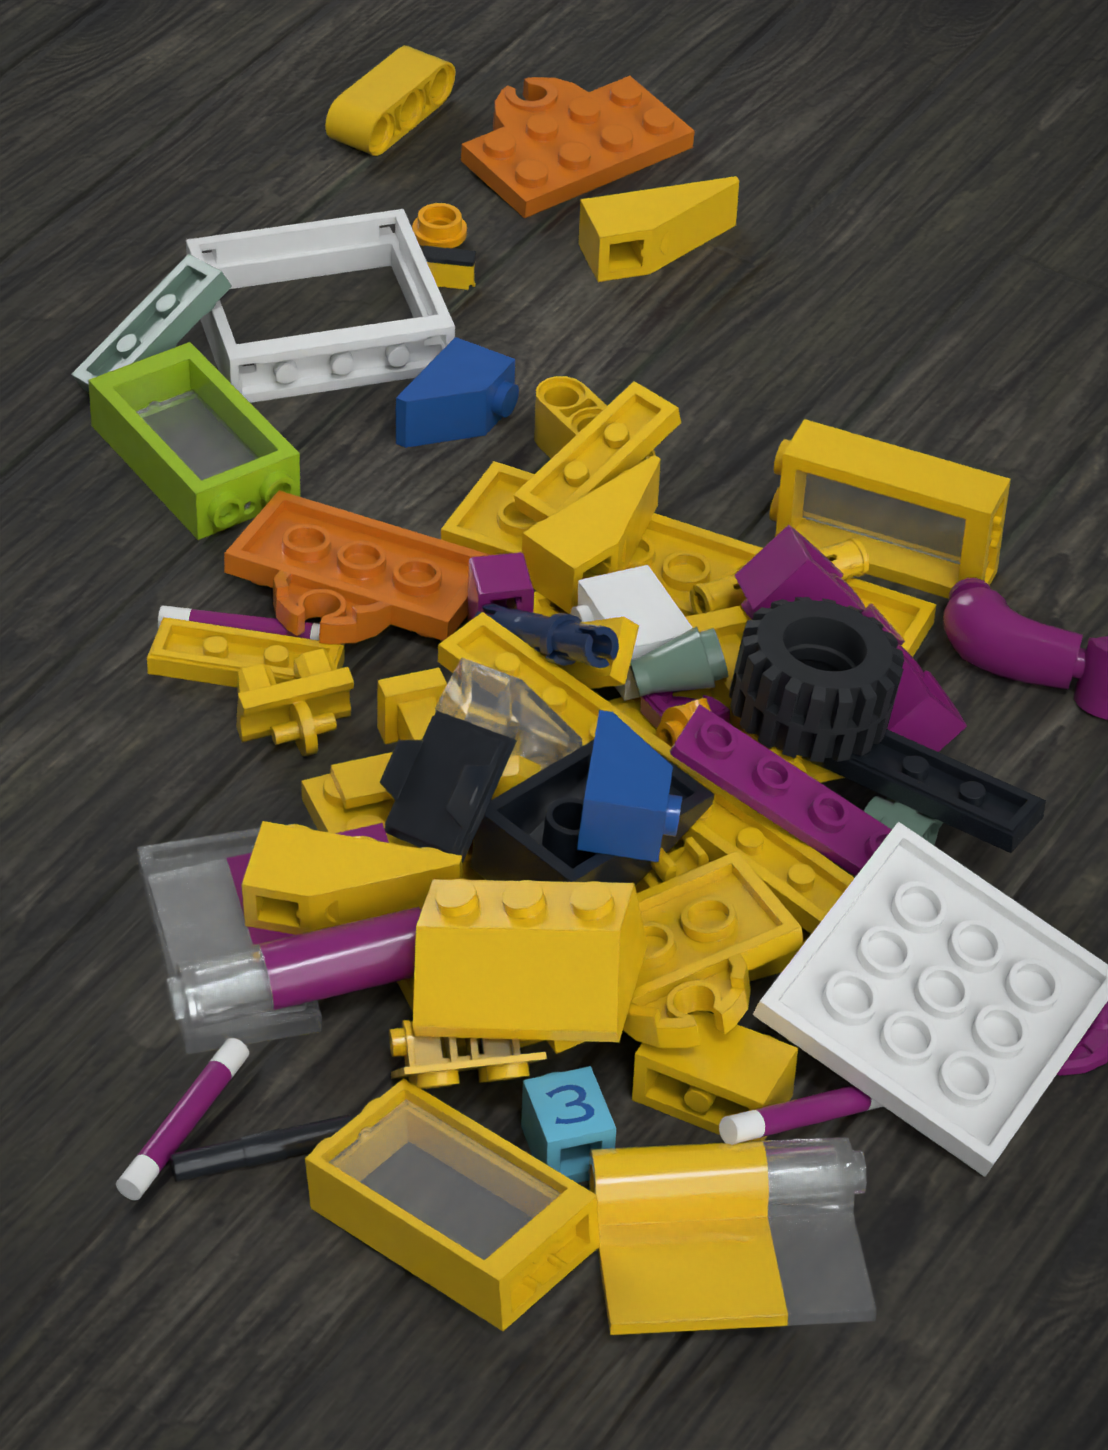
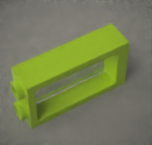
(193, 439)

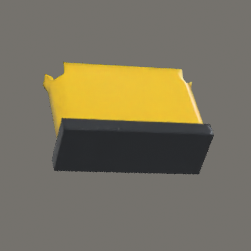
(451, 266)

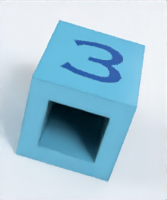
(565, 1119)

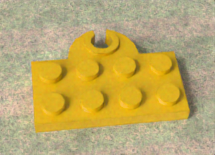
(701, 943)

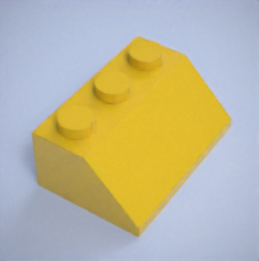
(527, 960)

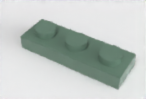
(159, 319)

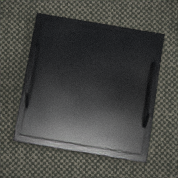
(444, 783)

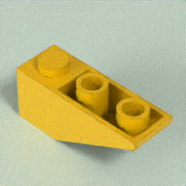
(653, 227)
(592, 534)
(324, 879)

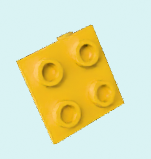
(428, 1069)

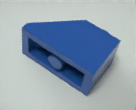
(456, 396)
(626, 795)

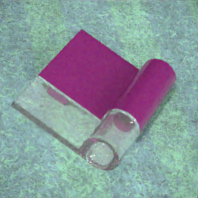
(243, 970)

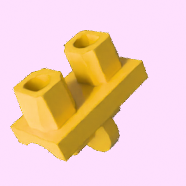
(295, 707)

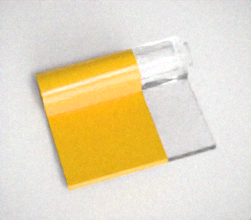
(730, 1235)

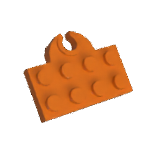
(571, 140)
(351, 572)

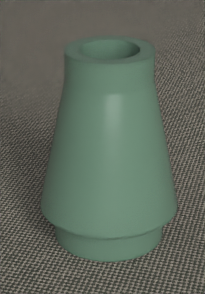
(681, 664)

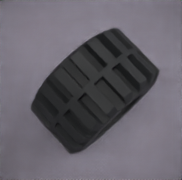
(816, 679)

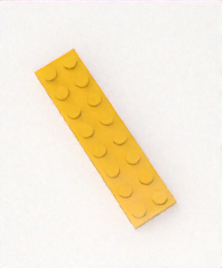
(672, 549)

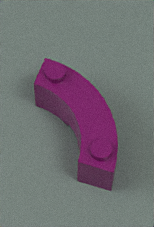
(796, 568)

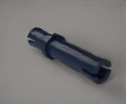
(559, 636)

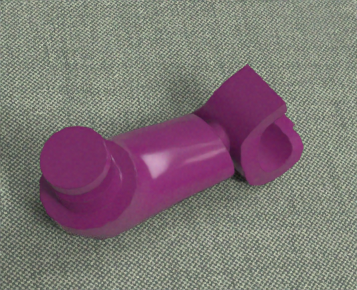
(1023, 649)

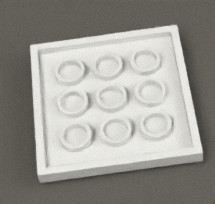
(938, 997)

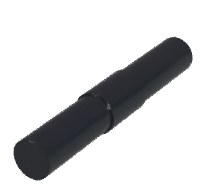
(254, 1149)

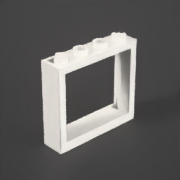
(337, 356)

